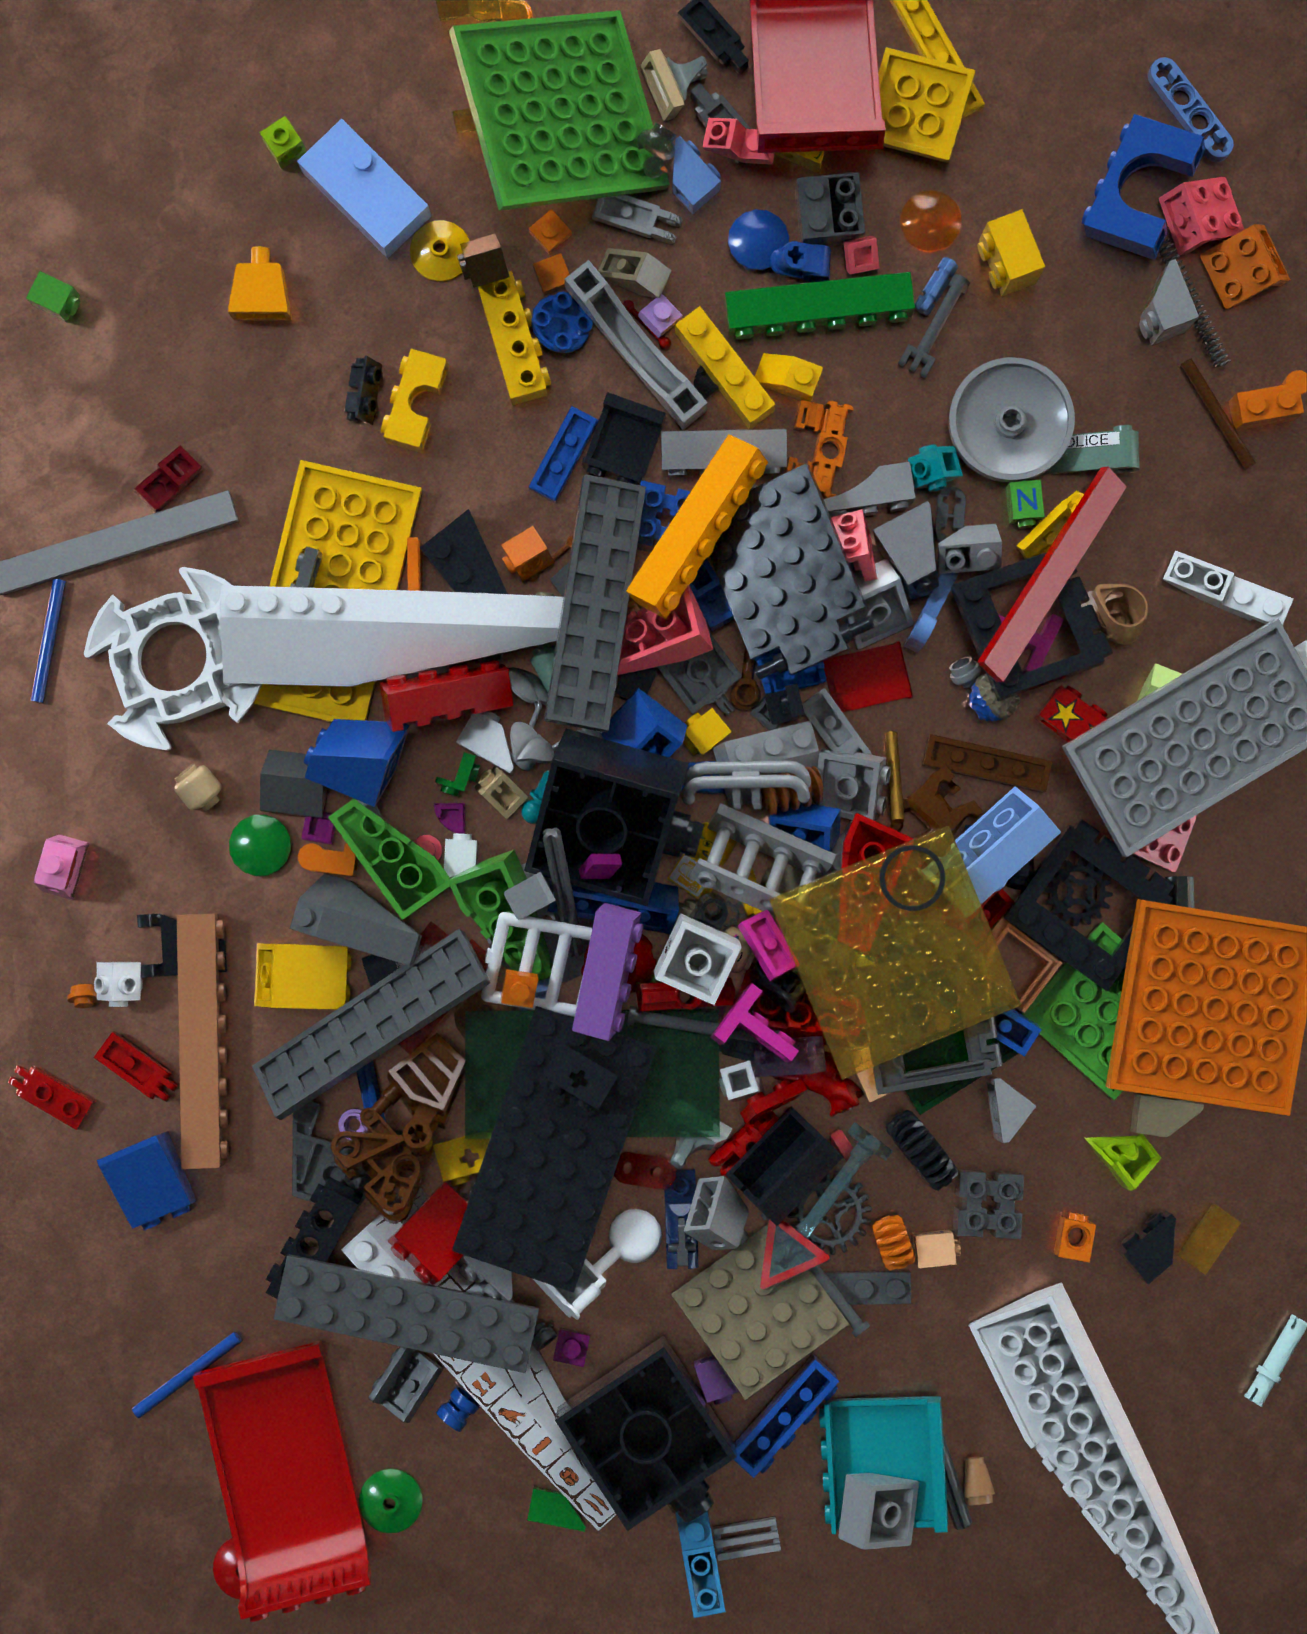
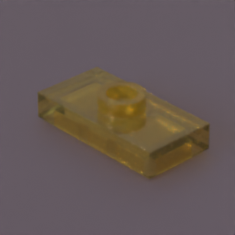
(1209, 1238)

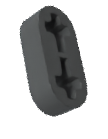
(942, 515)

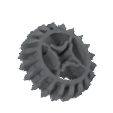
(842, 1207)

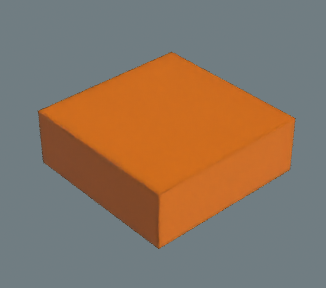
(551, 273)

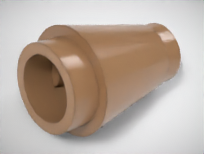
(977, 1482)

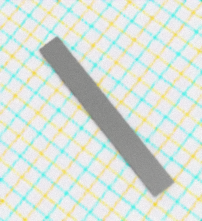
(117, 542)

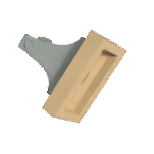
(670, 80)

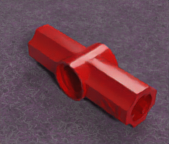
(665, 997)

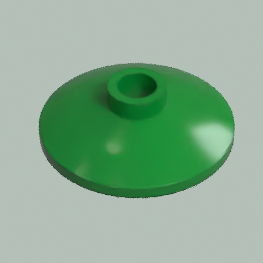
(395, 1485)

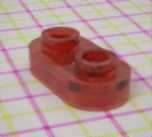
(642, 1171)

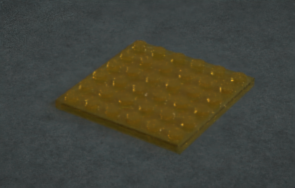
(891, 974)

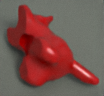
(840, 1093)

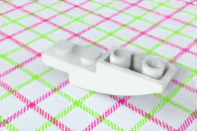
(1225, 590)

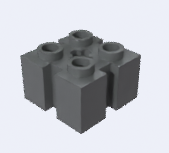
(1002, 1218)

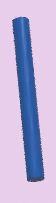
(48, 640)
(186, 1375)

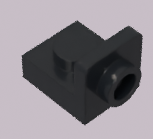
(784, 705)

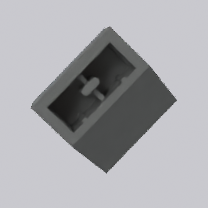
(829, 208)

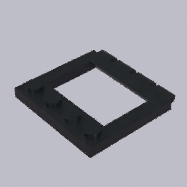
(983, 622)
(1062, 938)

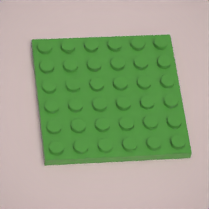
(556, 107)

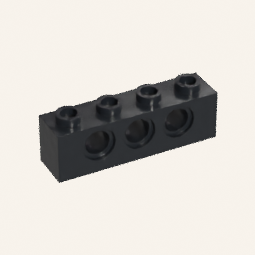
(334, 1198)

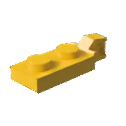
(1045, 533)

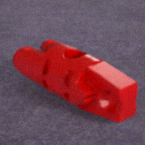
(741, 1142)

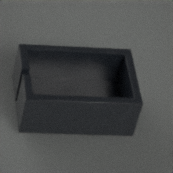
(784, 1166)

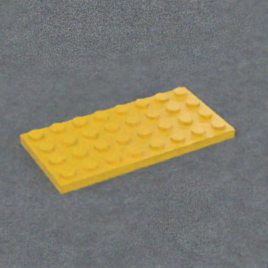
(363, 536)

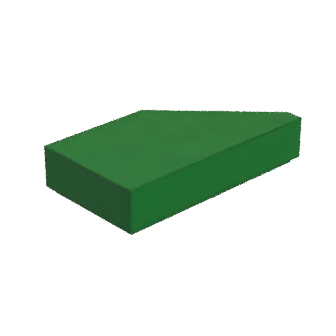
(554, 1509)

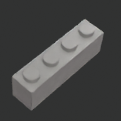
(697, 447)

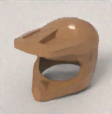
(1121, 616)

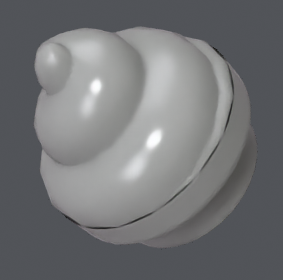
(965, 672)

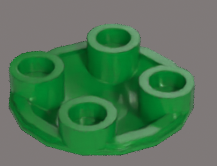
(260, 845)

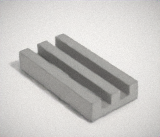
(751, 1550)

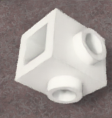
(118, 982)

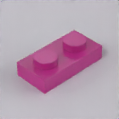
(767, 944)

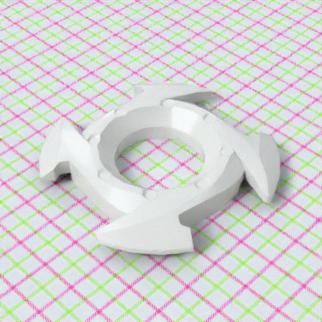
(127, 635)

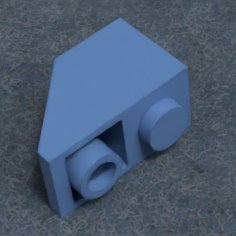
(692, 179)

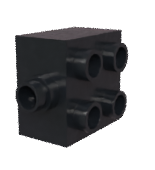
(613, 803)
(648, 1437)

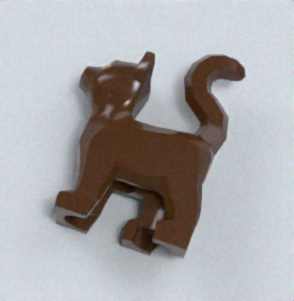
(932, 808)

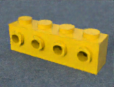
(513, 340)

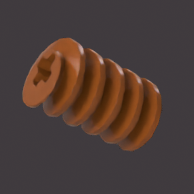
(784, 796)

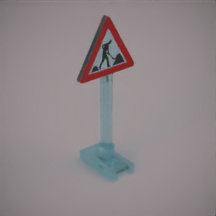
(789, 1249)

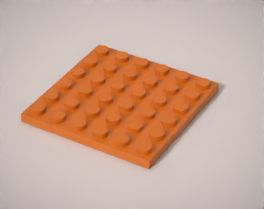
(1211, 1008)

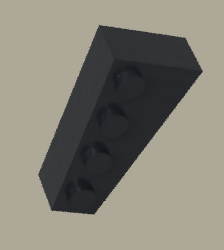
(463, 558)

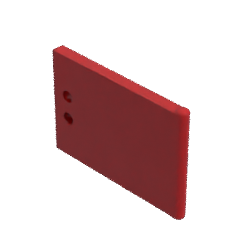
(868, 677)

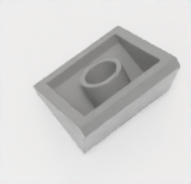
(1007, 1109)

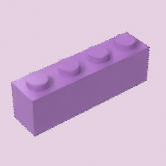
(607, 971)

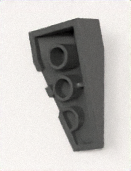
(348, 916)

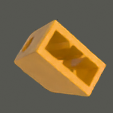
(259, 289)

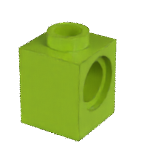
(283, 142)

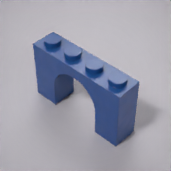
(1142, 145)

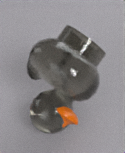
(660, 144)

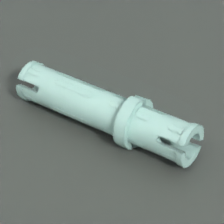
(1270, 1371)

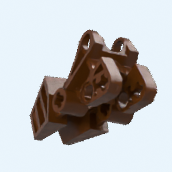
(428, 1088)

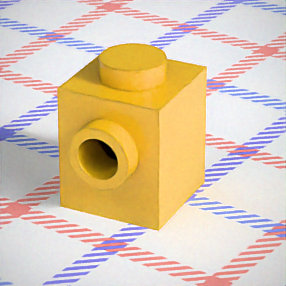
(705, 732)

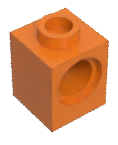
(526, 554)
(1081, 1250)

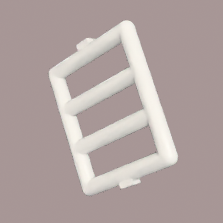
(534, 926)

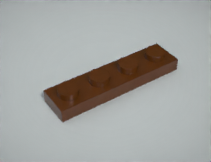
(987, 763)

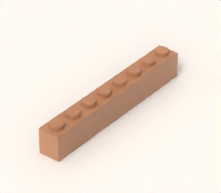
(201, 1041)

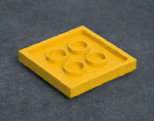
(922, 103)

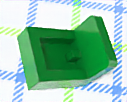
(467, 773)

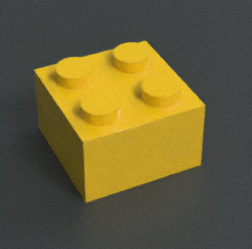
(1011, 253)

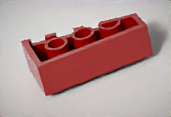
(445, 694)

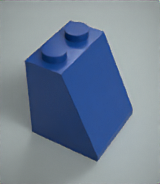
(356, 758)
(148, 1181)

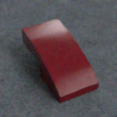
(168, 480)

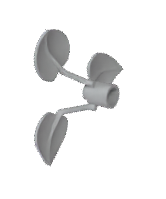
(526, 744)

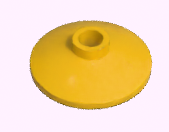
(438, 265)

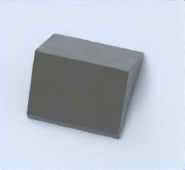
(286, 788)

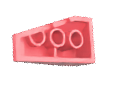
(659, 641)

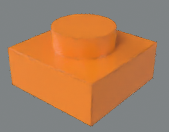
(550, 231)
(519, 988)

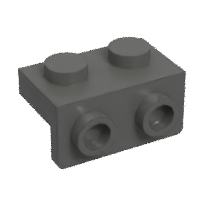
(405, 1382)

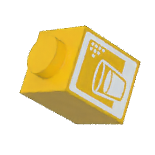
(680, 877)

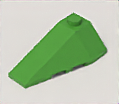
(395, 863)
(482, 897)

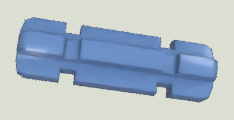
(936, 286)

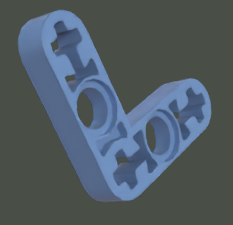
(927, 619)

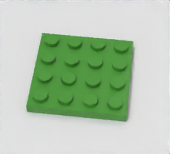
(1081, 1016)

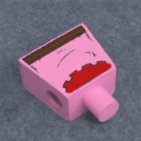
(61, 866)

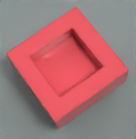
(861, 254)

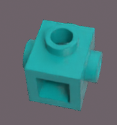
(935, 467)

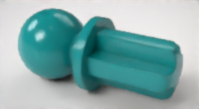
(531, 807)

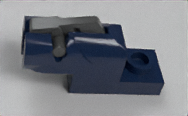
(680, 1247)

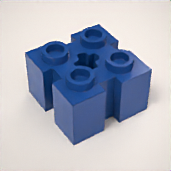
(655, 505)

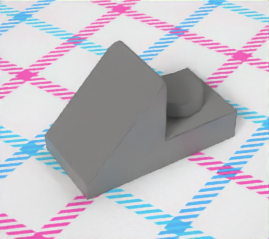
(529, 896)

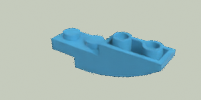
(701, 1566)

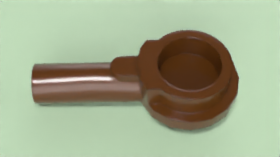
(745, 692)

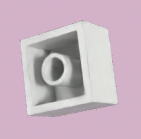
(697, 959)

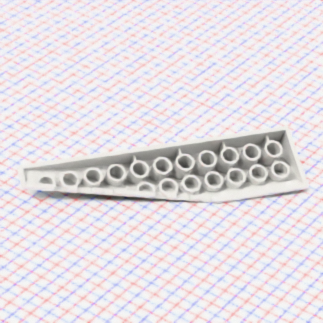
(370, 633)

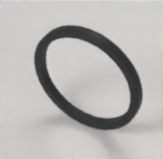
(941, 883)

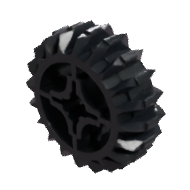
(922, 1150)

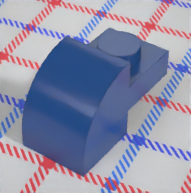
(711, 597)

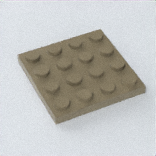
(753, 1329)

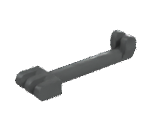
(958, 285)

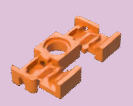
(825, 421)

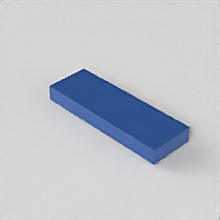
(563, 454)

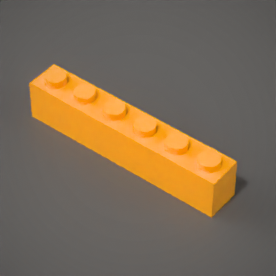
(697, 526)

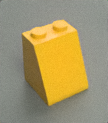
(301, 976)

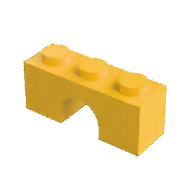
(420, 374)

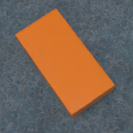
(414, 564)

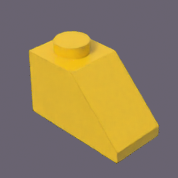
(789, 375)

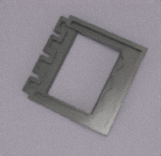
(982, 1057)

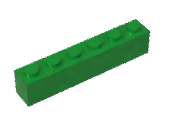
(819, 304)

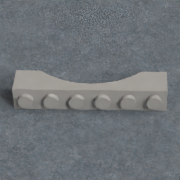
(625, 335)
(884, 488)

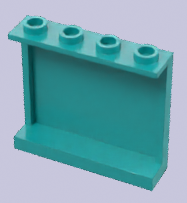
(890, 1439)

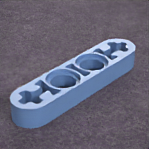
(1185, 112)

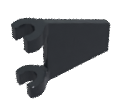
(168, 926)

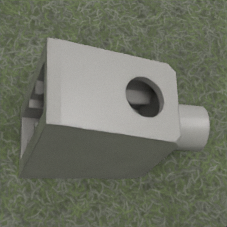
(717, 1215)

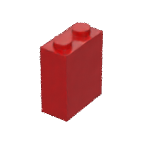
(430, 1235)

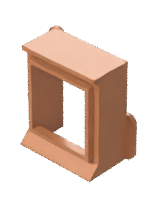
(999, 931)

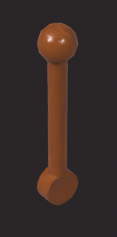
(559, 553)

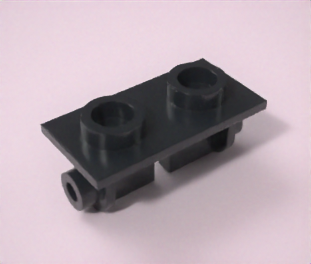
(366, 376)

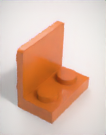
(1244, 265)

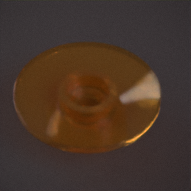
(930, 235)

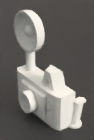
(632, 1237)

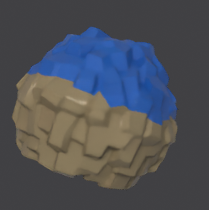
(985, 703)

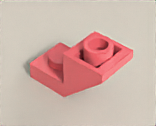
(734, 141)

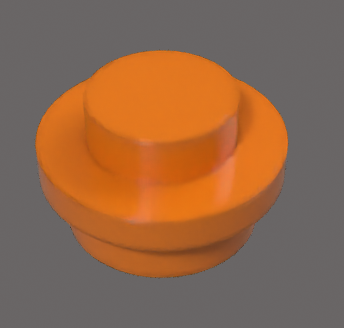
(82, 995)

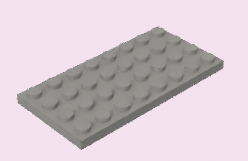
(1195, 738)

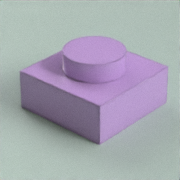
(660, 315)

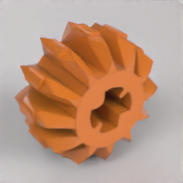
(893, 1242)

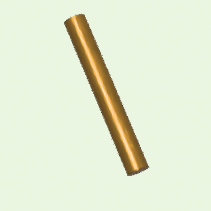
(895, 784)

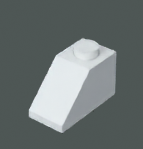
(487, 740)

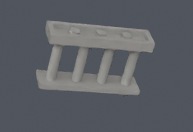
(756, 837)

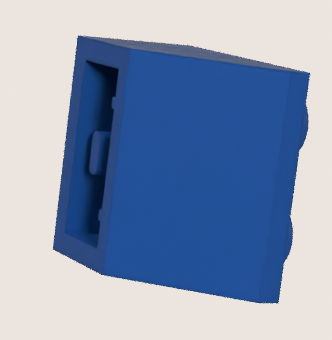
(646, 726)

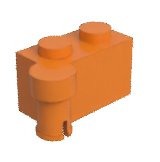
(1269, 404)

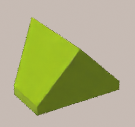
(1126, 1157)

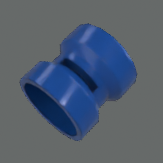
(458, 1409)

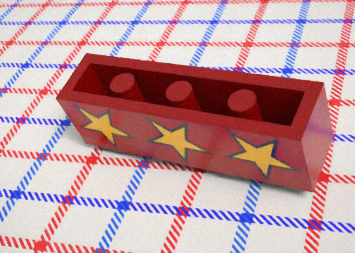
(1068, 714)

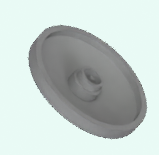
(1011, 419)

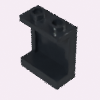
(624, 440)

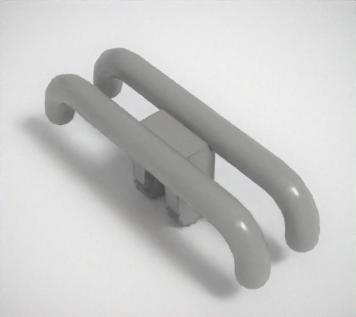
(746, 775)

